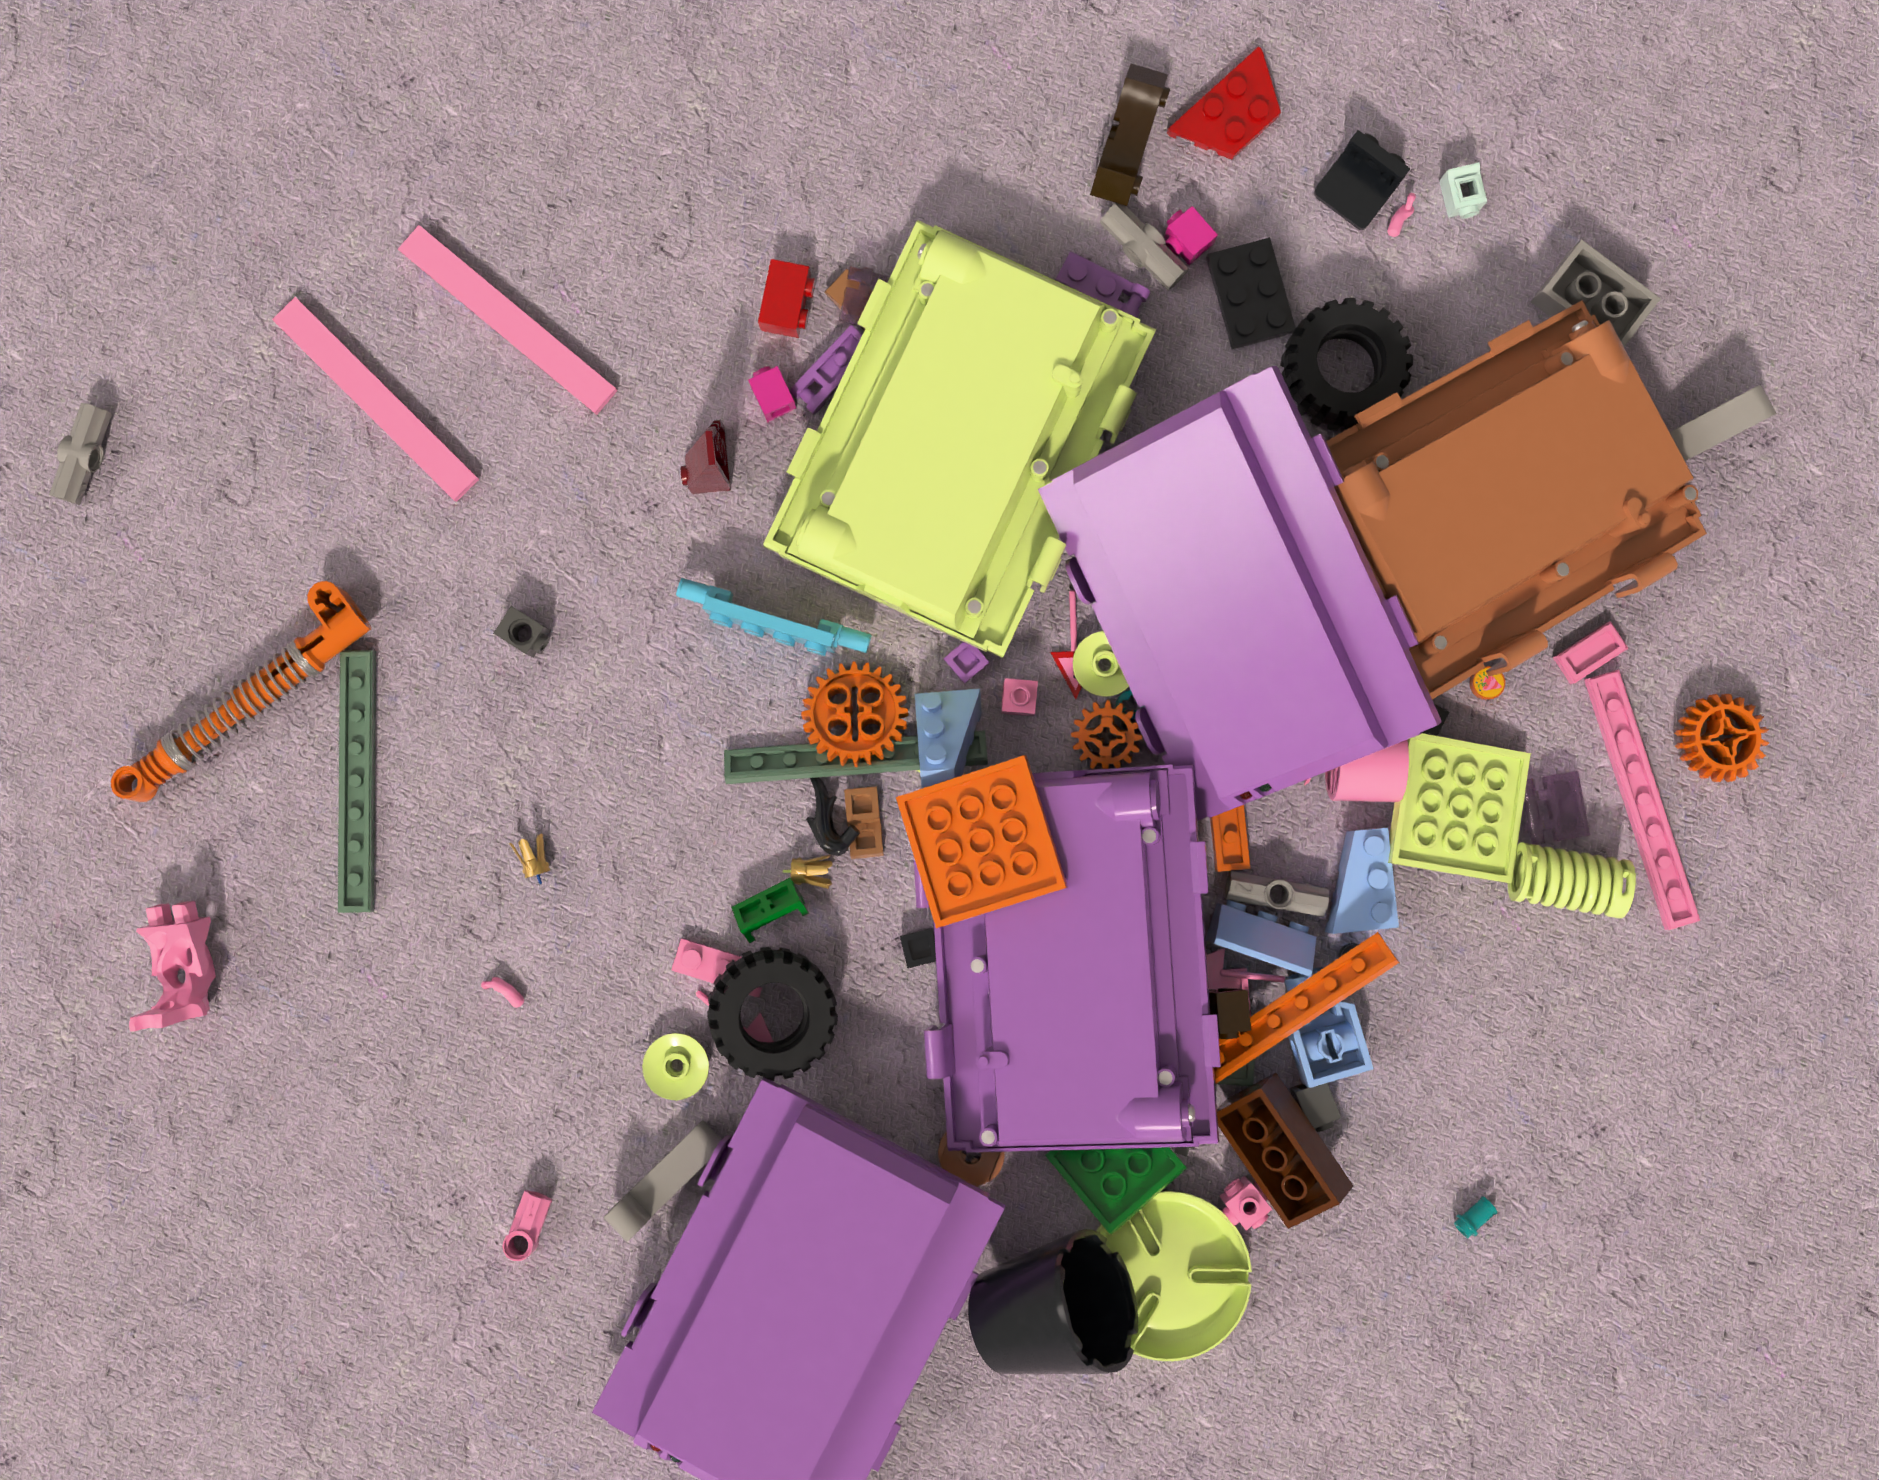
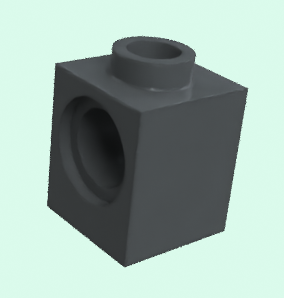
(513, 622)
(1317, 1105)

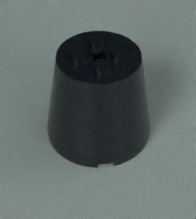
(1056, 1310)

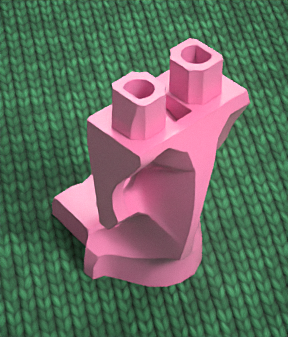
(173, 947)

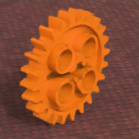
(884, 713)

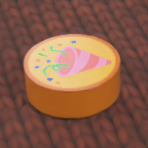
(1486, 686)

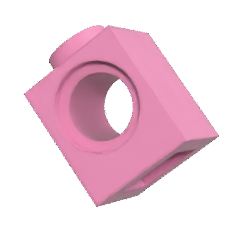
(1019, 697)

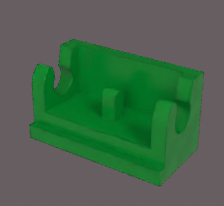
(767, 907)

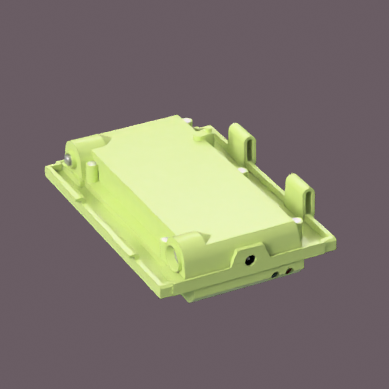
(947, 426)

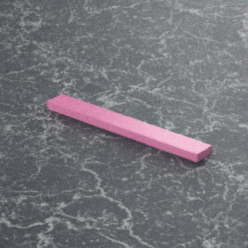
(507, 319)
(375, 399)
(1642, 800)

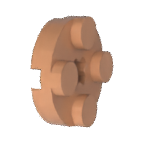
(974, 1172)

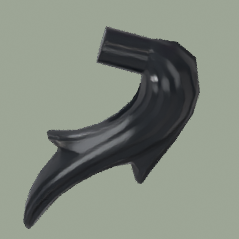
(823, 826)

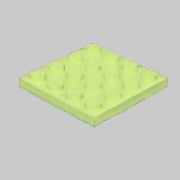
(1460, 808)

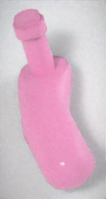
(1401, 215)
(506, 989)

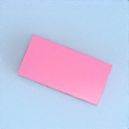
(1590, 652)

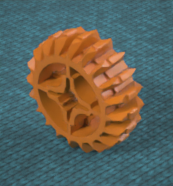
(1718, 724)

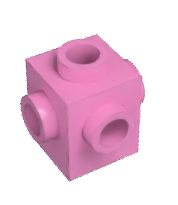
(1236, 1195)

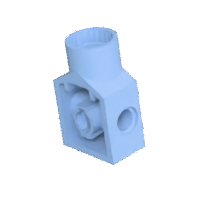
(1330, 1044)

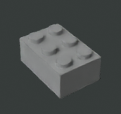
(1602, 287)

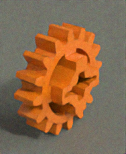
(1107, 720)

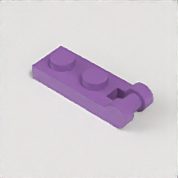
(1101, 284)
(827, 371)

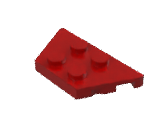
(1232, 110)

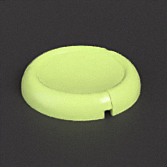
(1185, 1275)

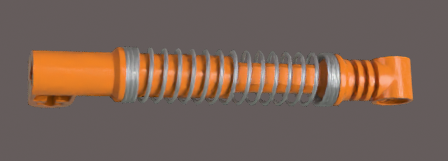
(301, 659)

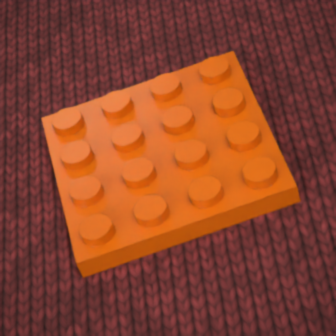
(981, 841)

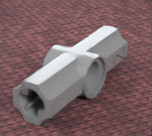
(1144, 245)
(80, 453)
(1296, 897)

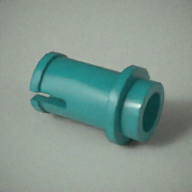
(1475, 1217)

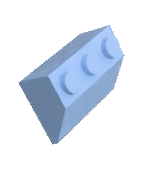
(1262, 937)

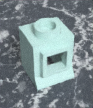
(1454, 201)

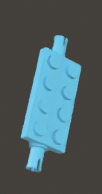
(723, 612)

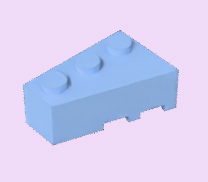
(945, 732)
(1364, 885)

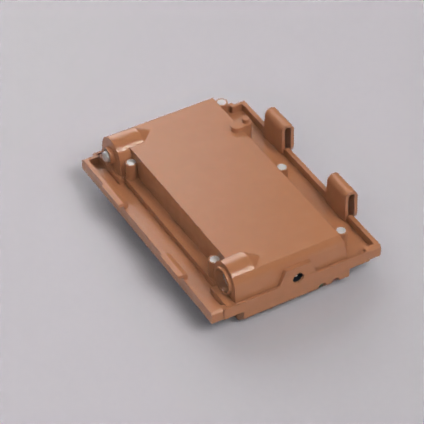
(1515, 494)

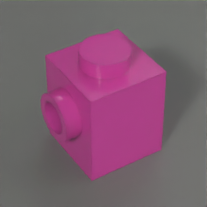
(1189, 235)

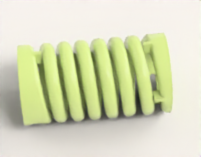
(1572, 880)

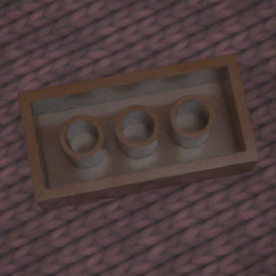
(1282, 1151)

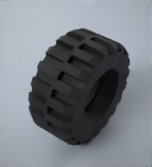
(1361, 325)
(796, 1050)

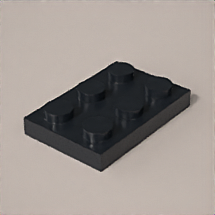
(1250, 293)

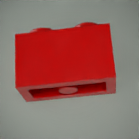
(785, 298)

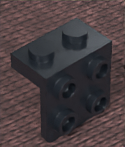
(1361, 180)

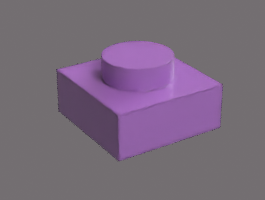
(966, 661)

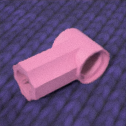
(527, 1223)

